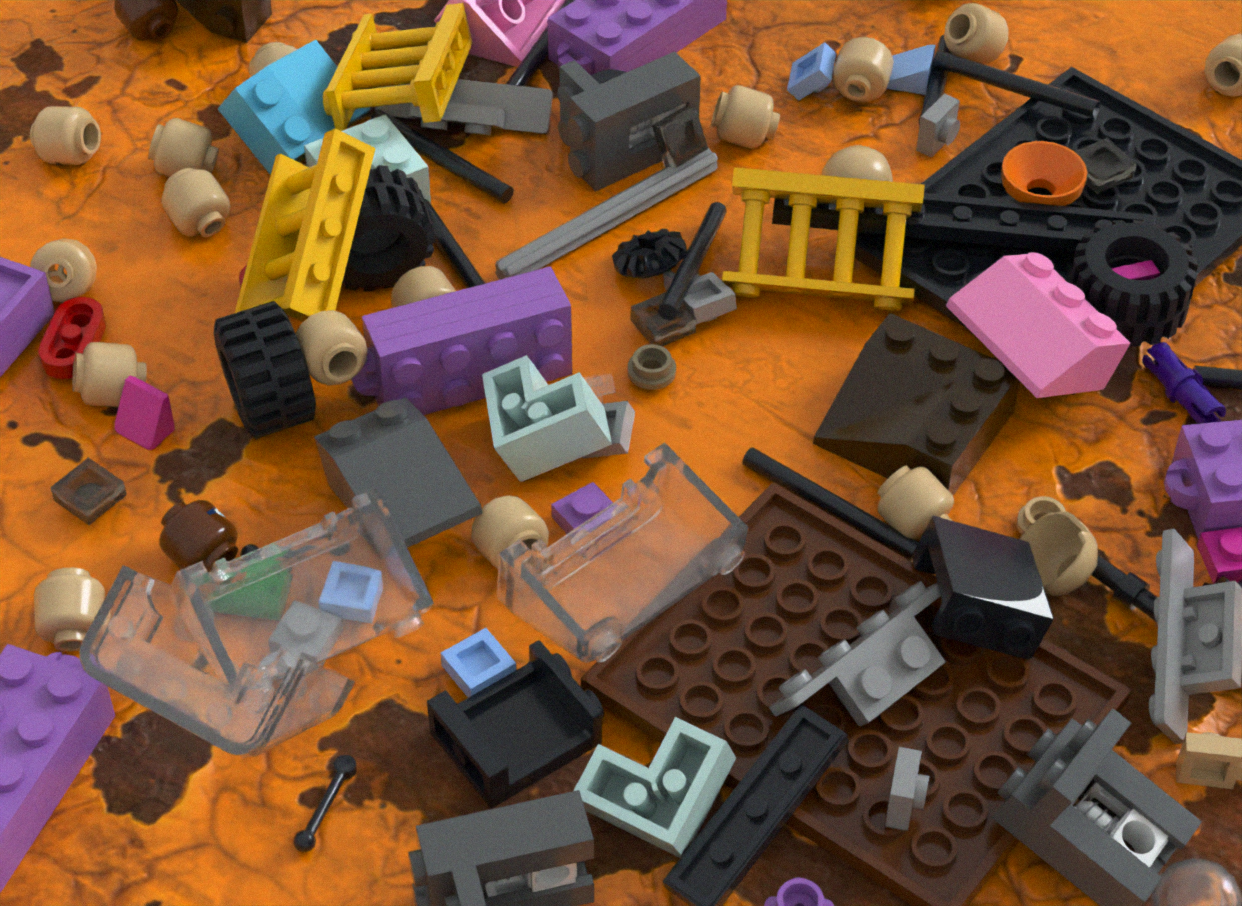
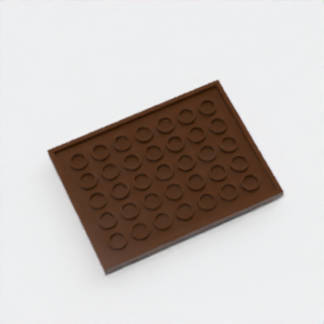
(787, 602)

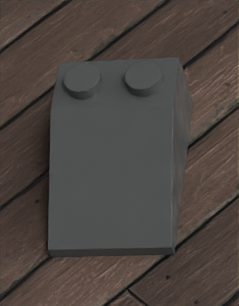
(406, 462)

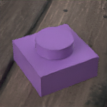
(579, 507)

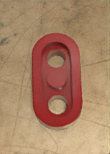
(69, 332)

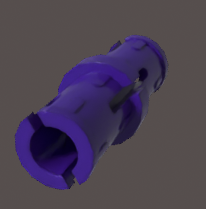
(1183, 384)

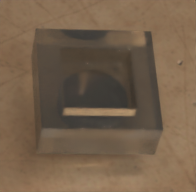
(680, 137)
(1106, 165)
(659, 330)
(88, 491)

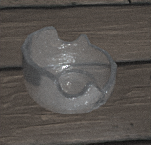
(1196, 884)

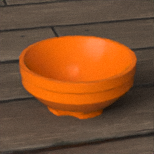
(1043, 166)

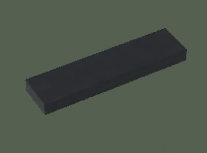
(756, 810)

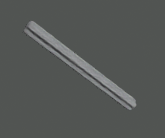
(605, 216)

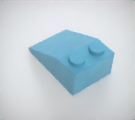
(284, 105)

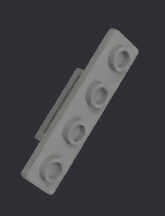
(486, 107)
(1196, 637)
(877, 666)

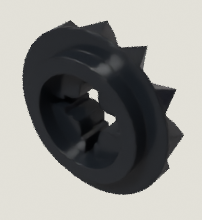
(649, 254)

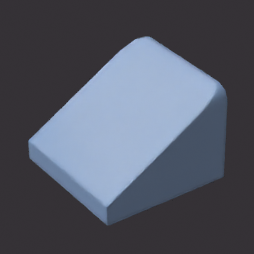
(912, 70)

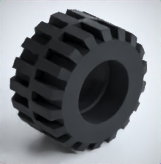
(390, 233)
(1138, 307)
(265, 369)

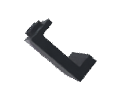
(986, 588)
(518, 726)

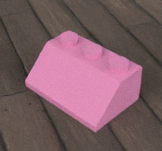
(505, 28)
(1040, 326)

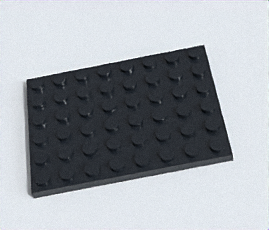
(1177, 180)

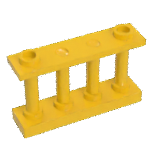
(436, 50)
(850, 199)
(307, 229)

